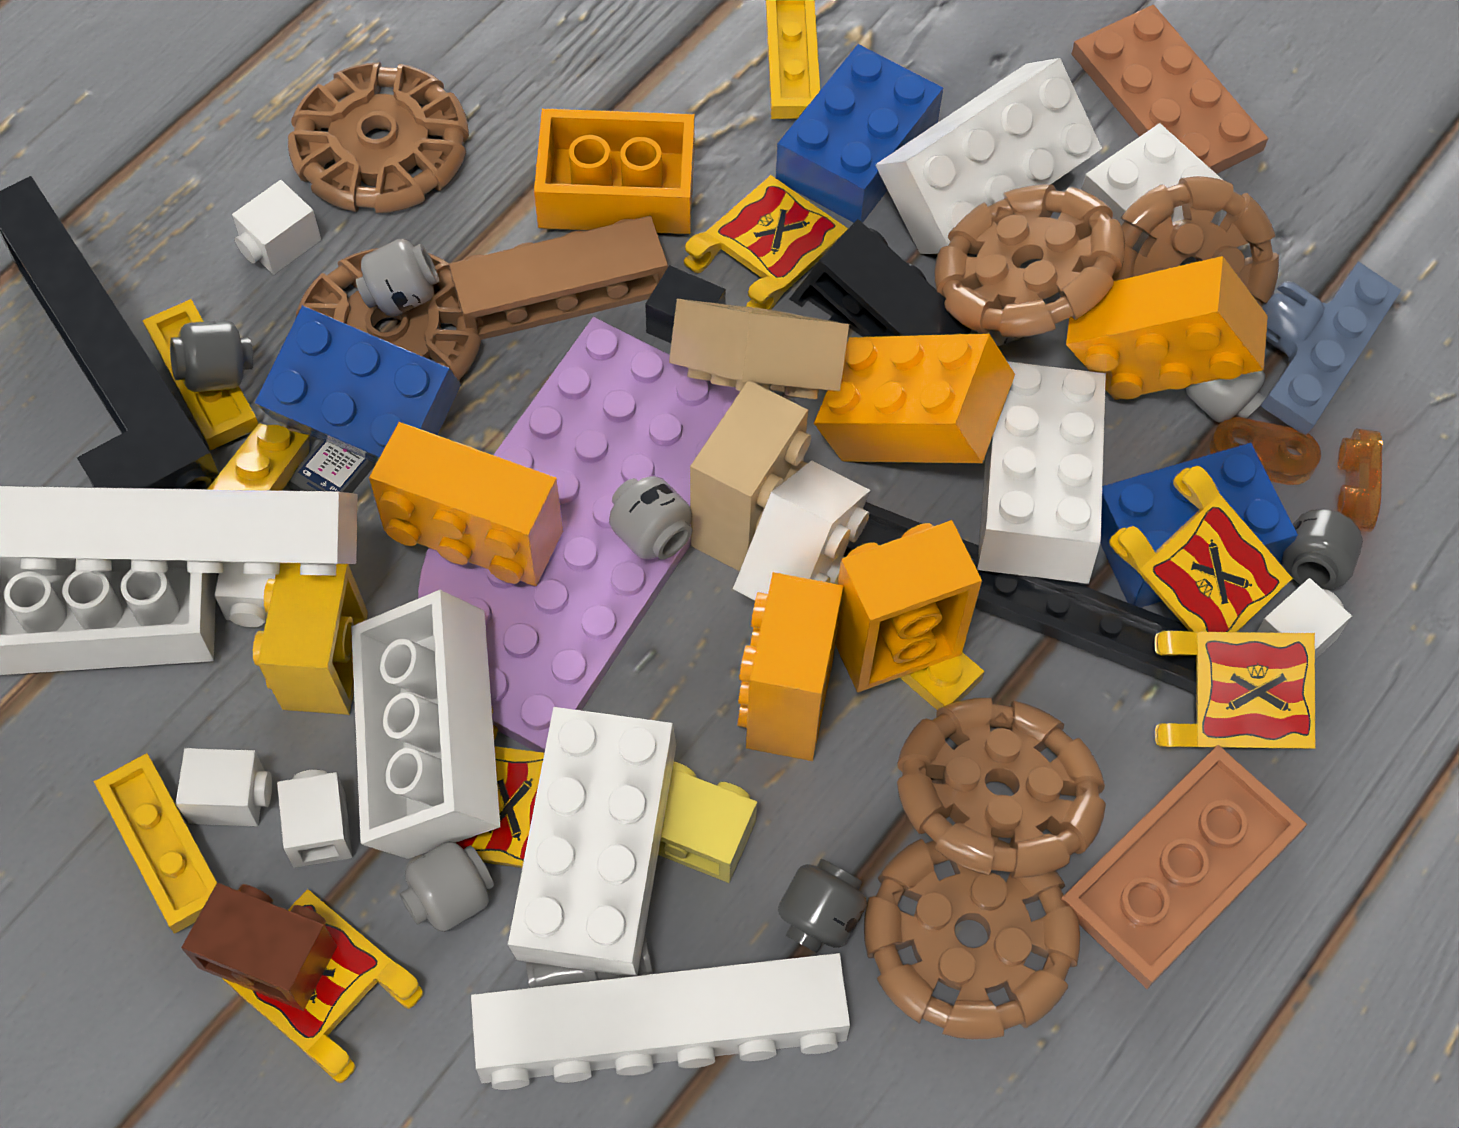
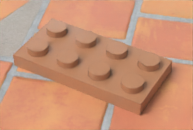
(1161, 80)
(1182, 865)

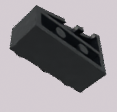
(875, 289)

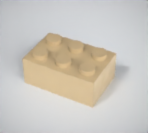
(760, 346)
(739, 466)

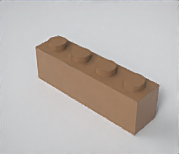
(559, 277)

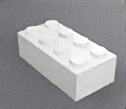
(1004, 139)
(1045, 476)
(103, 617)
(424, 726)
(593, 842)

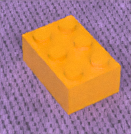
(614, 168)
(1172, 330)
(916, 399)
(467, 504)
(905, 604)
(788, 665)

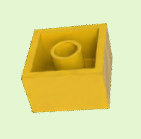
(309, 639)

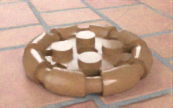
(381, 160)
(1021, 231)
(1199, 237)
(419, 327)
(1007, 757)
(972, 971)

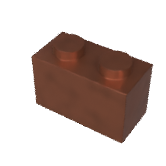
(261, 944)

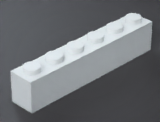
(179, 525)
(659, 1020)

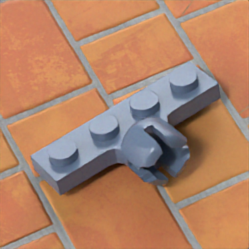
(1321, 341)

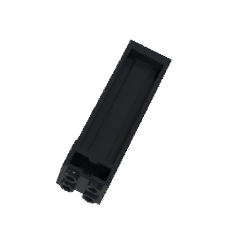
(156, 438)

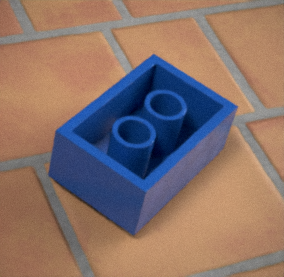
(852, 125)
(353, 386)
(1161, 510)

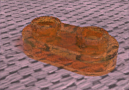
(1271, 447)
(1363, 478)

